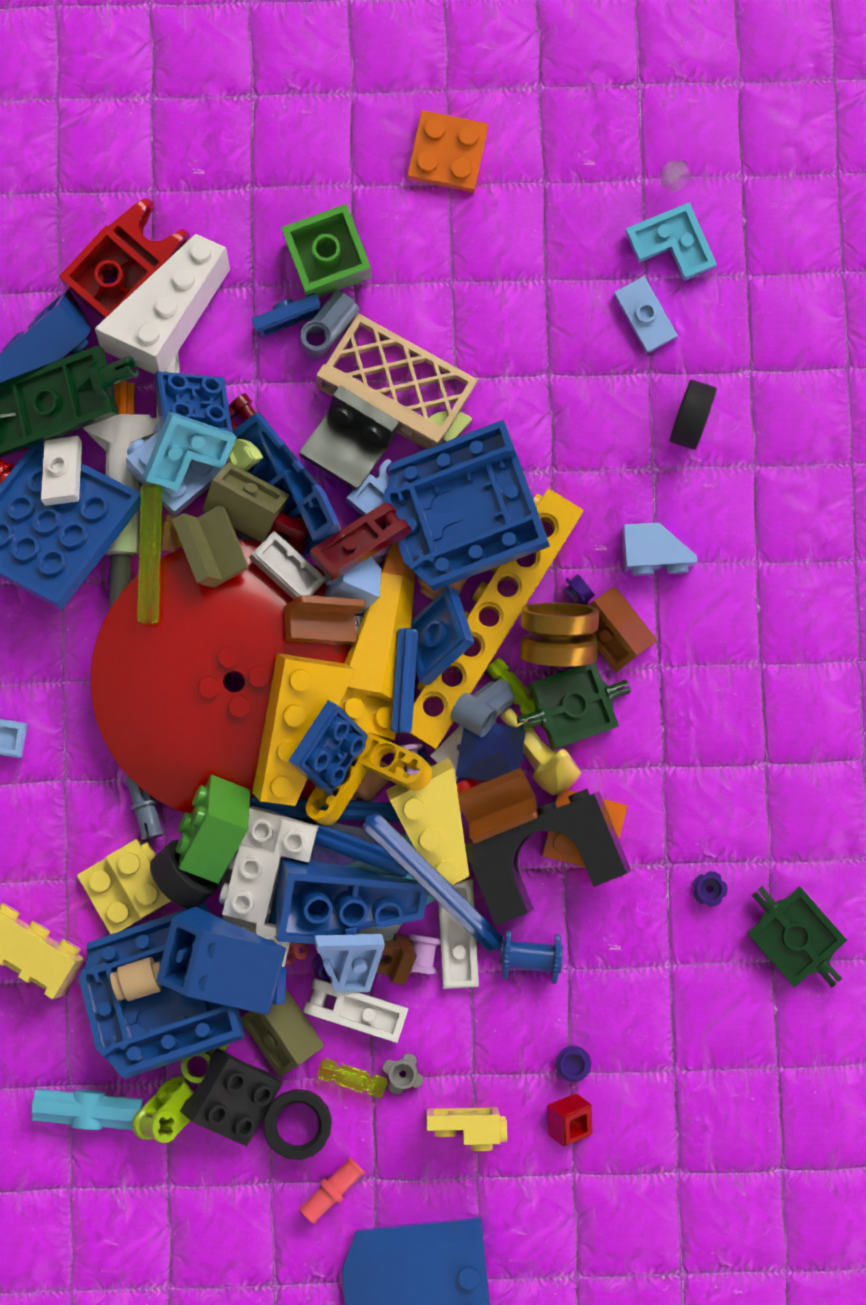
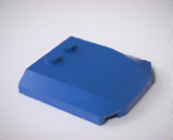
(464, 507)
(155, 1027)
(417, 1264)

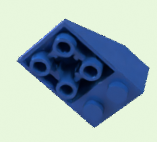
(220, 962)

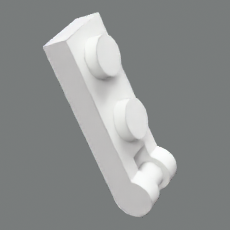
(357, 1011)

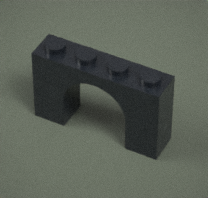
(582, 821)

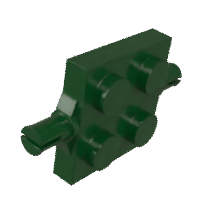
(573, 705)
(796, 936)

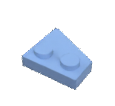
(350, 960)

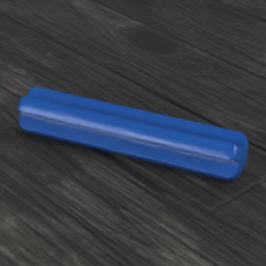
(404, 680)
(357, 849)

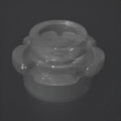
(675, 175)

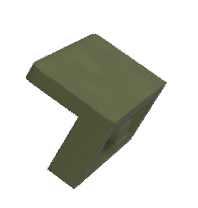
(247, 500)
(211, 546)
(283, 1035)

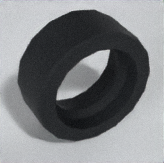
(693, 414)
(178, 885)
(295, 1151)

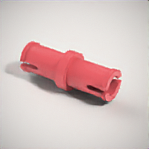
(331, 1190)

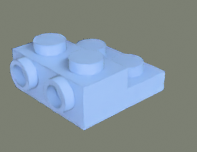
(195, 482)

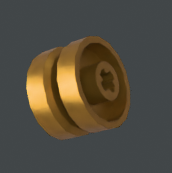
(559, 634)

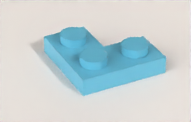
(677, 232)
(182, 441)

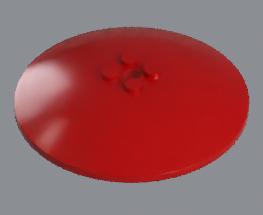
(163, 685)

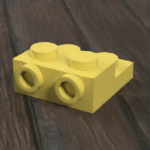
(124, 886)
(480, 1125)

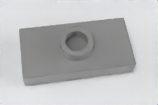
(287, 567)

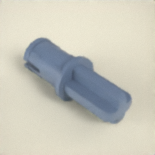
(145, 811)

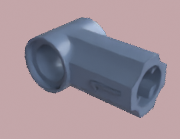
(329, 323)
(480, 710)

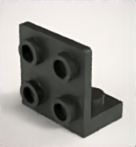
(350, 439)

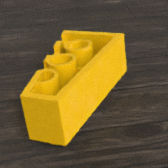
(295, 700)

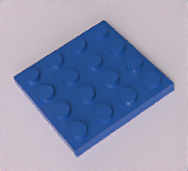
(58, 545)

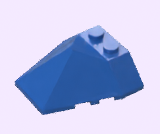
(288, 474)

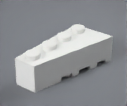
(166, 306)

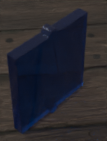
(490, 755)

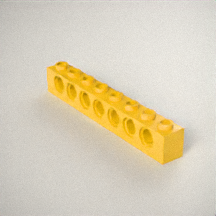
(563, 517)

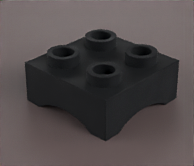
(231, 1098)

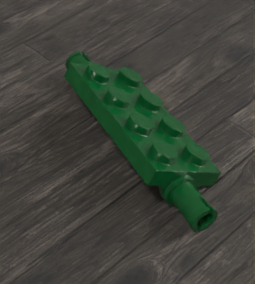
(60, 398)

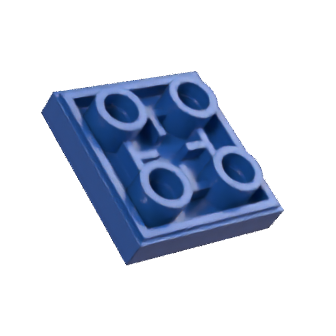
(193, 397)
(329, 748)

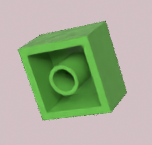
(327, 252)
(213, 828)

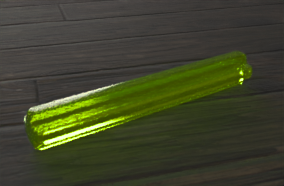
(149, 553)

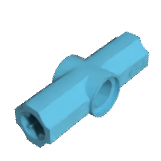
(85, 1109)

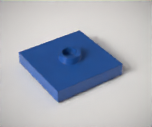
(441, 635)

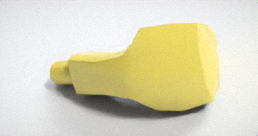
(553, 769)

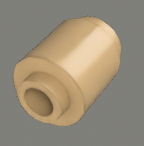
(136, 979)

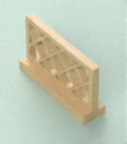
(411, 424)

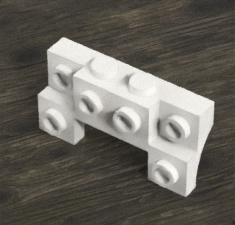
(257, 866)

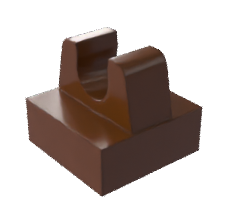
(398, 959)

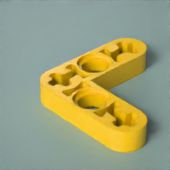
(369, 761)

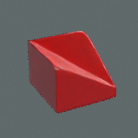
(569, 1119)

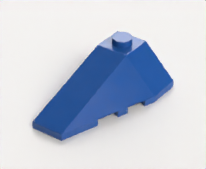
(50, 337)
(341, 900)

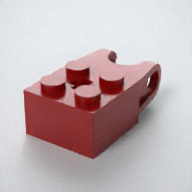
(123, 252)

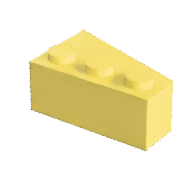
(434, 821)
(36, 955)

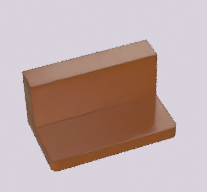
(322, 620)
(620, 630)
(498, 805)

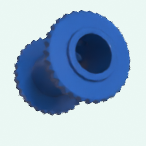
(531, 956)

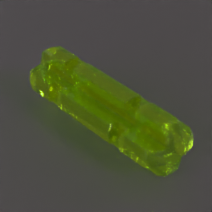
(352, 1078)

